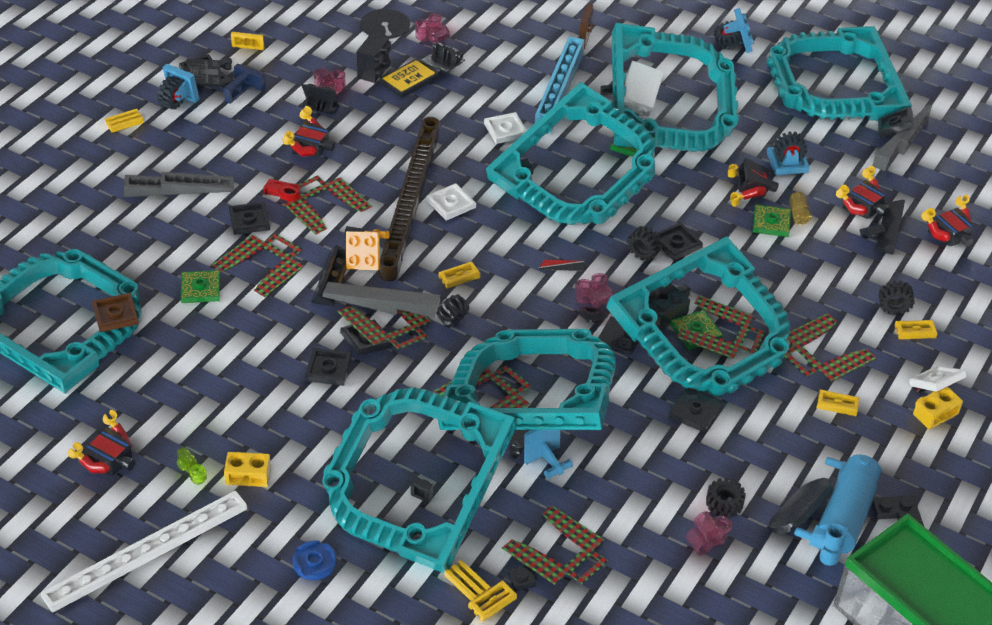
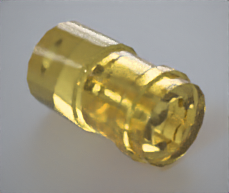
(800, 209)

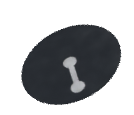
(385, 23)

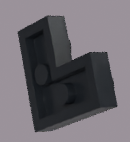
(896, 507)

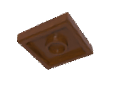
(586, 24)
(115, 312)

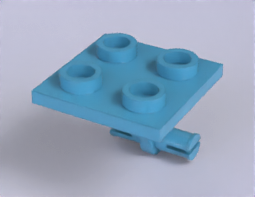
(541, 444)

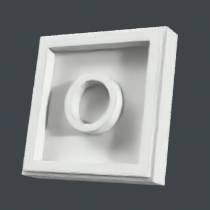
(505, 127)
(451, 201)
(937, 378)

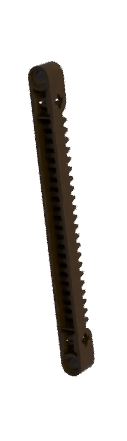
(408, 200)

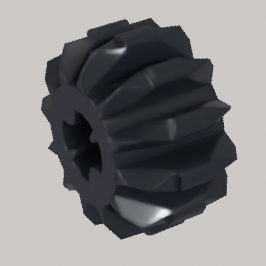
(452, 310)

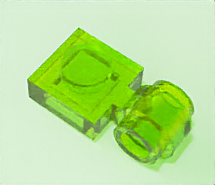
(187, 462)

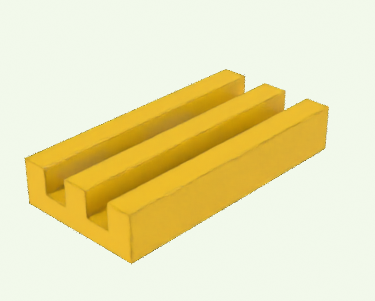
(124, 120)
(457, 276)
(915, 329)
(836, 402)
(469, 577)
(495, 603)

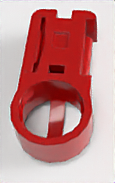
(281, 189)

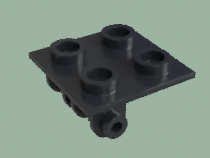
(443, 58)
(319, 95)
(617, 337)

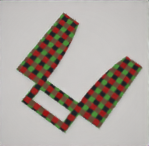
(338, 188)
(277, 275)
(375, 334)
(717, 344)
(833, 368)
(513, 400)
(549, 567)

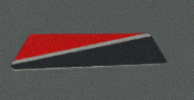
(566, 265)

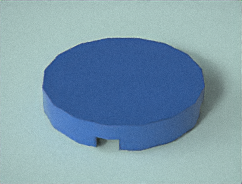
(314, 560)

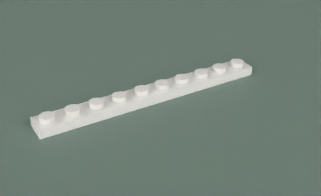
(142, 551)

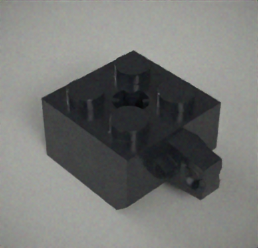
(373, 58)
(669, 303)

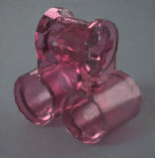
(431, 29)
(334, 80)
(594, 291)
(708, 532)

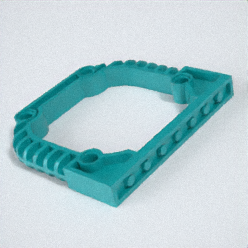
(642, 40)
(847, 40)
(587, 105)
(726, 261)
(79, 359)
(581, 412)
(437, 544)

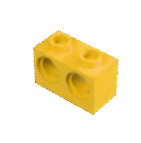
(937, 407)
(247, 469)

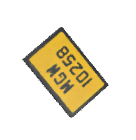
(408, 78)

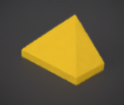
(247, 40)

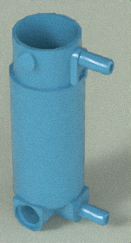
(845, 508)

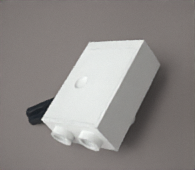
(641, 88)

